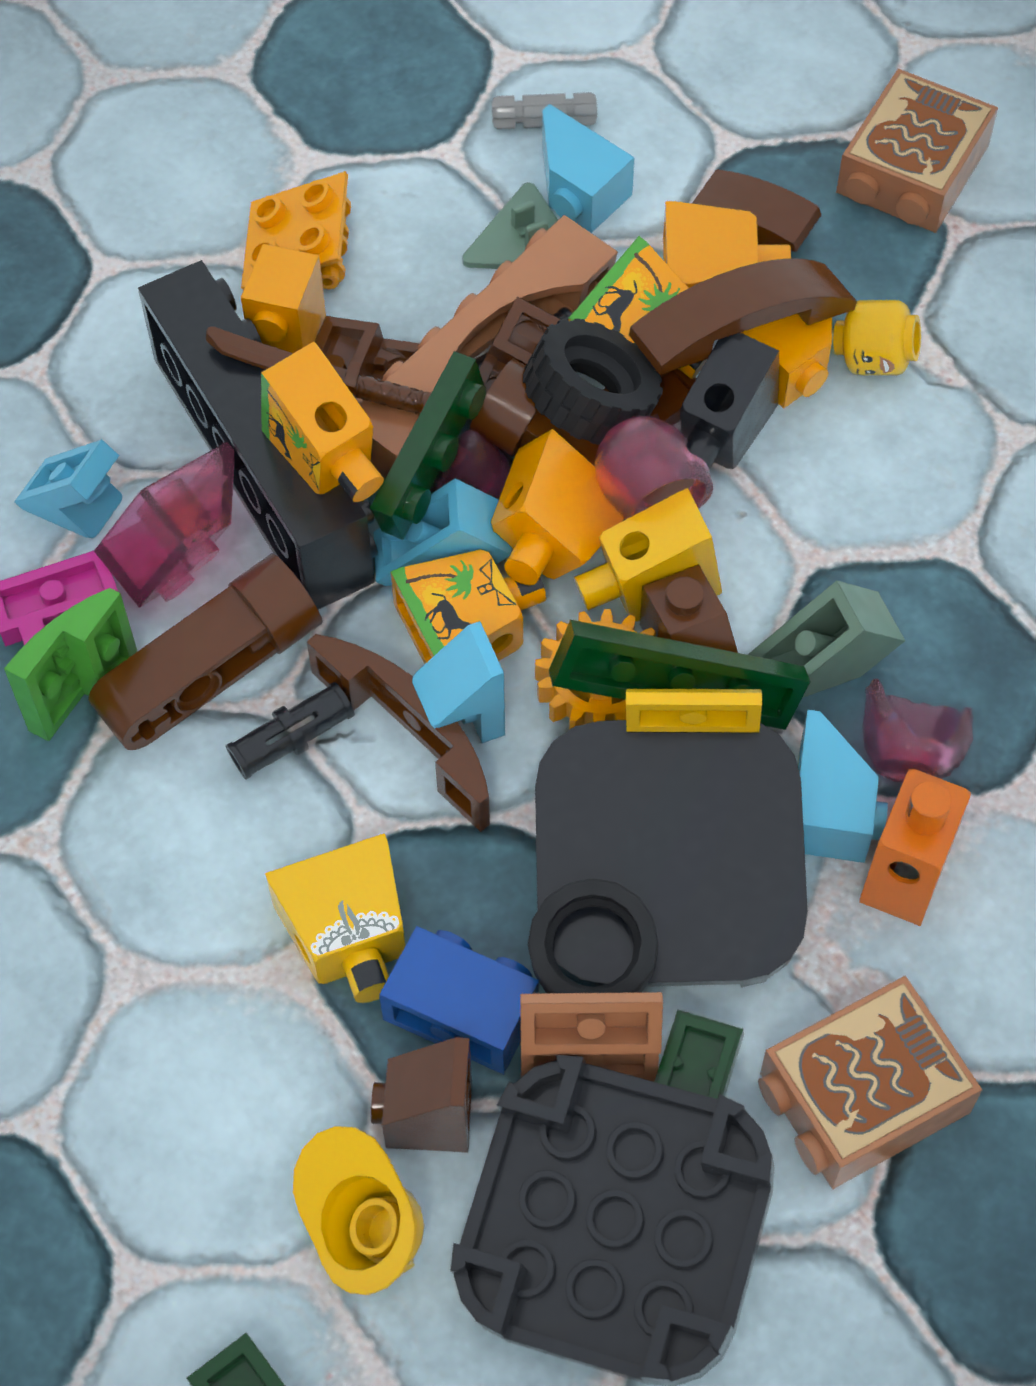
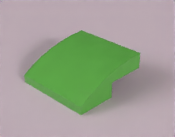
(69, 659)

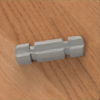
(508, 112)

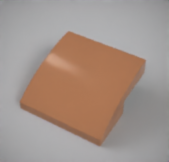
(604, 1028)

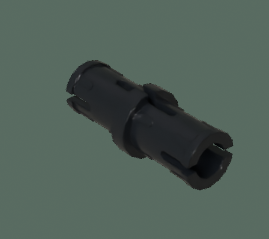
(326, 707)

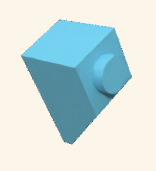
(583, 170)
(453, 525)
(837, 794)

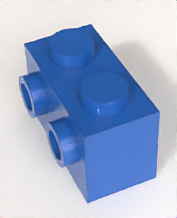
(452, 992)

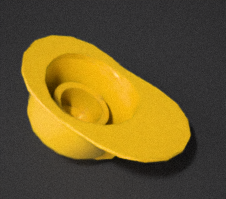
(356, 1210)

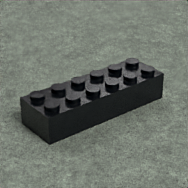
(314, 534)

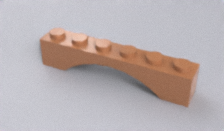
(551, 273)

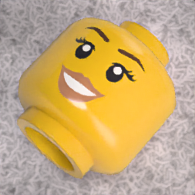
(878, 338)

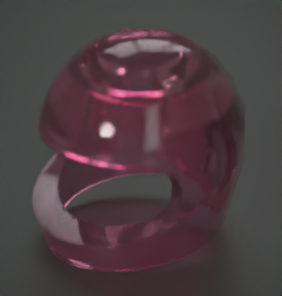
(641, 458)

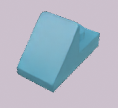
(74, 489)
(464, 685)

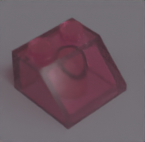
(171, 528)

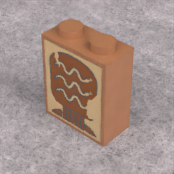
(916, 150)
(867, 1082)

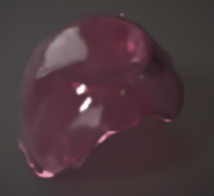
(913, 735)

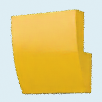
(693, 710)

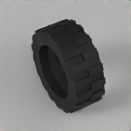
(601, 355)

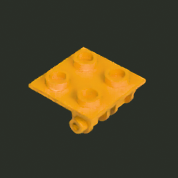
(303, 220)

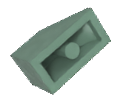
(835, 636)

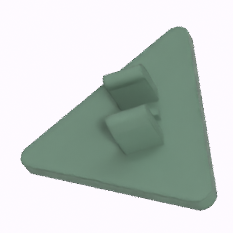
(510, 229)

